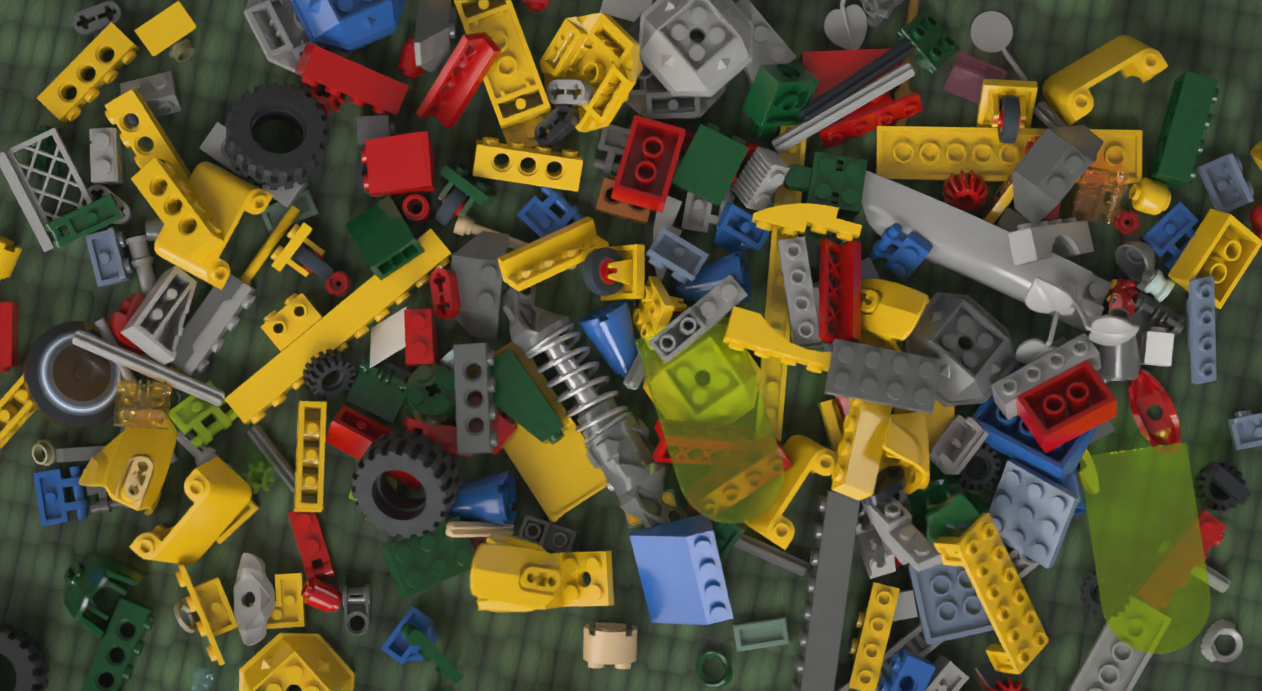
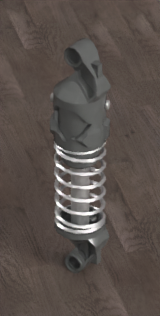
(614, 437)

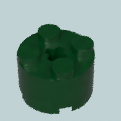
(424, 382)

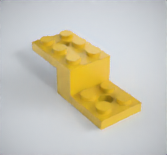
(572, 587)

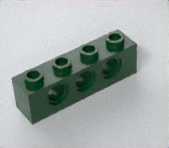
(126, 611)

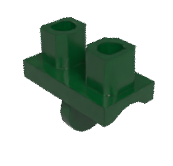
(48, 145)

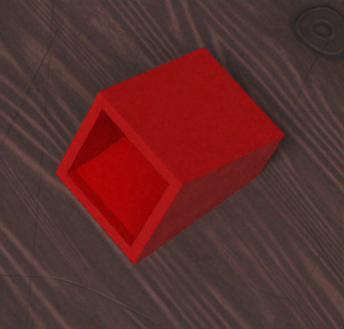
(399, 164)

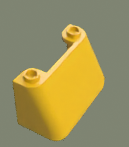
(1068, 89)
(225, 201)
(806, 457)
(218, 499)

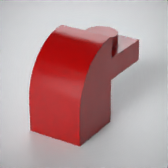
(118, 321)

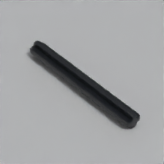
(856, 80)

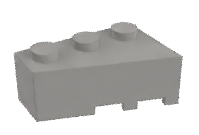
(767, 45)
(161, 315)

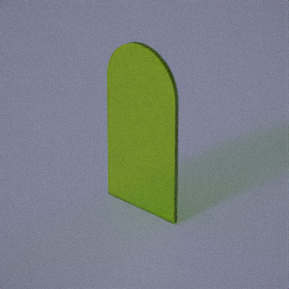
(715, 427)
(1147, 546)

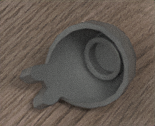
(1136, 261)

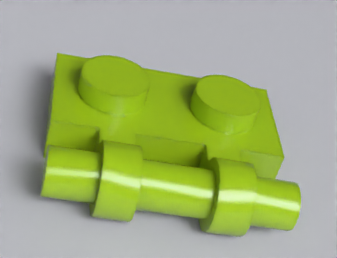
(193, 411)

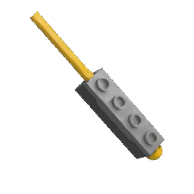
(221, 308)

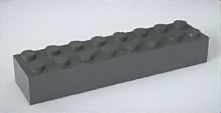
(827, 591)

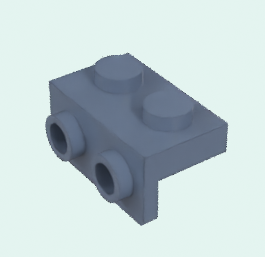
(1226, 183)
(676, 255)
(109, 257)
(1246, 429)

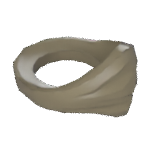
(182, 604)

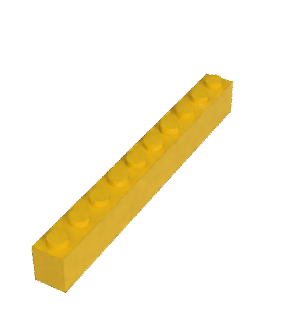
(335, 330)

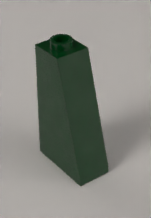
(523, 399)

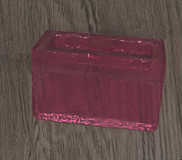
(968, 76)

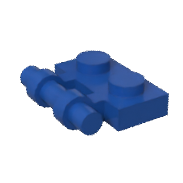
(542, 219)
(1168, 231)
(906, 257)
(52, 496)

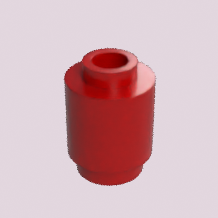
(407, 61)
(410, 202)
(321, 595)

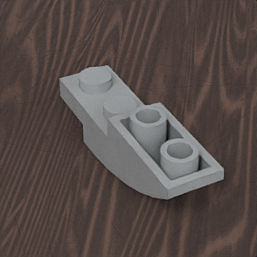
(697, 319)
(900, 536)

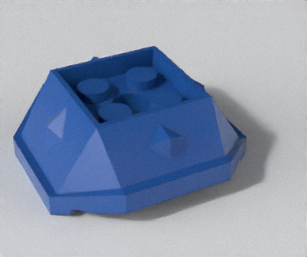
(347, 23)

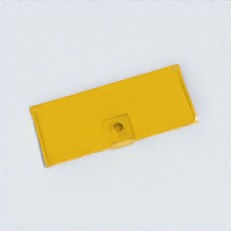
(557, 472)

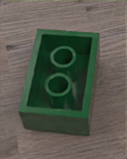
(428, 559)

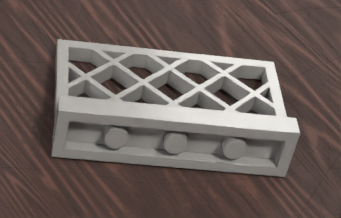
(25, 191)

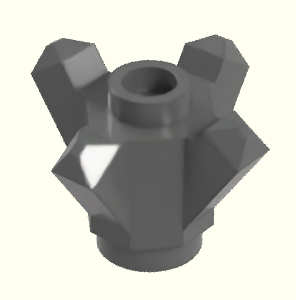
(879, 10)

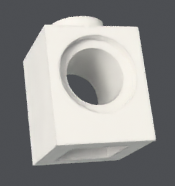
(1156, 347)

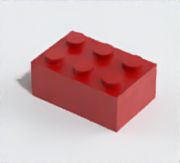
(648, 164)
(1066, 406)

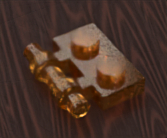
(1091, 192)

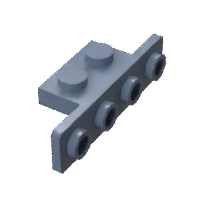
(1201, 329)

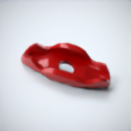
(1146, 392)

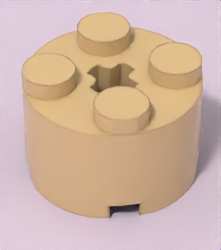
(610, 645)

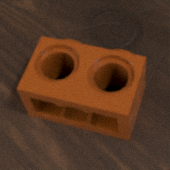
(619, 208)

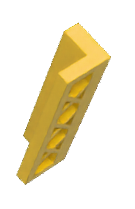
(550, 252)

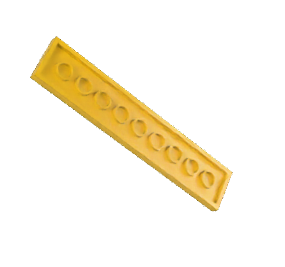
(939, 151)

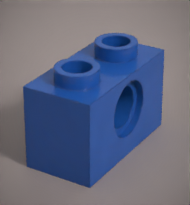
(907, 664)

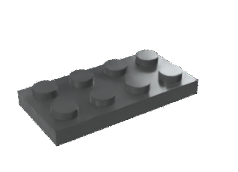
(882, 376)

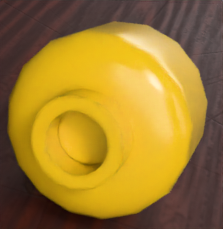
(1150, 196)

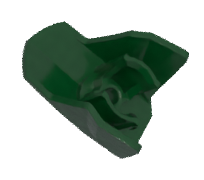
(943, 507)
(88, 577)

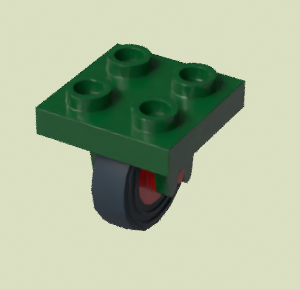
(461, 193)

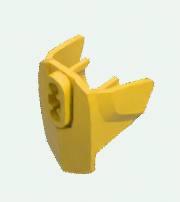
(889, 312)
(907, 447)
(129, 453)
(511, 574)

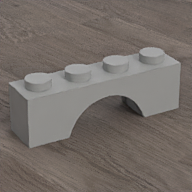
(1037, 240)

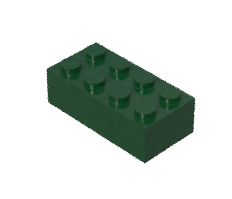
(1182, 129)

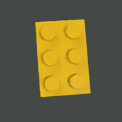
(1217, 249)

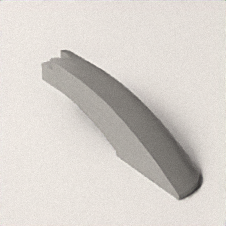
(975, 246)

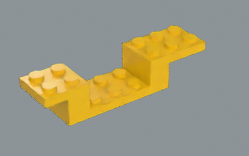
(513, 77)

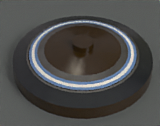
(69, 381)

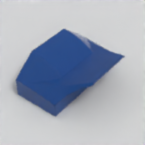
(737, 230)
(398, 646)

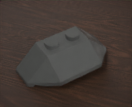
(434, 32)
(1052, 169)
(480, 283)

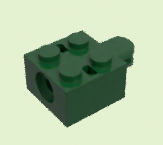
(777, 97)
(830, 181)

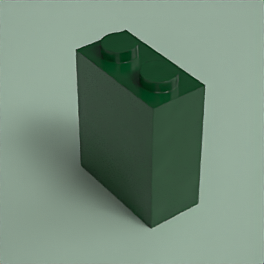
(710, 164)
(385, 237)

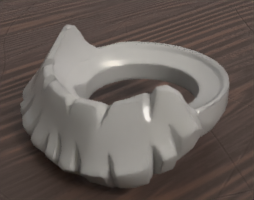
(1209, 649)

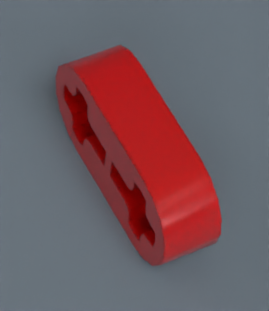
(445, 293)

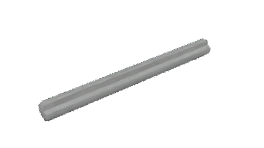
(843, 107)
(148, 367)

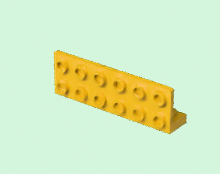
(1000, 593)

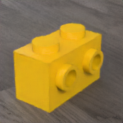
(291, 321)

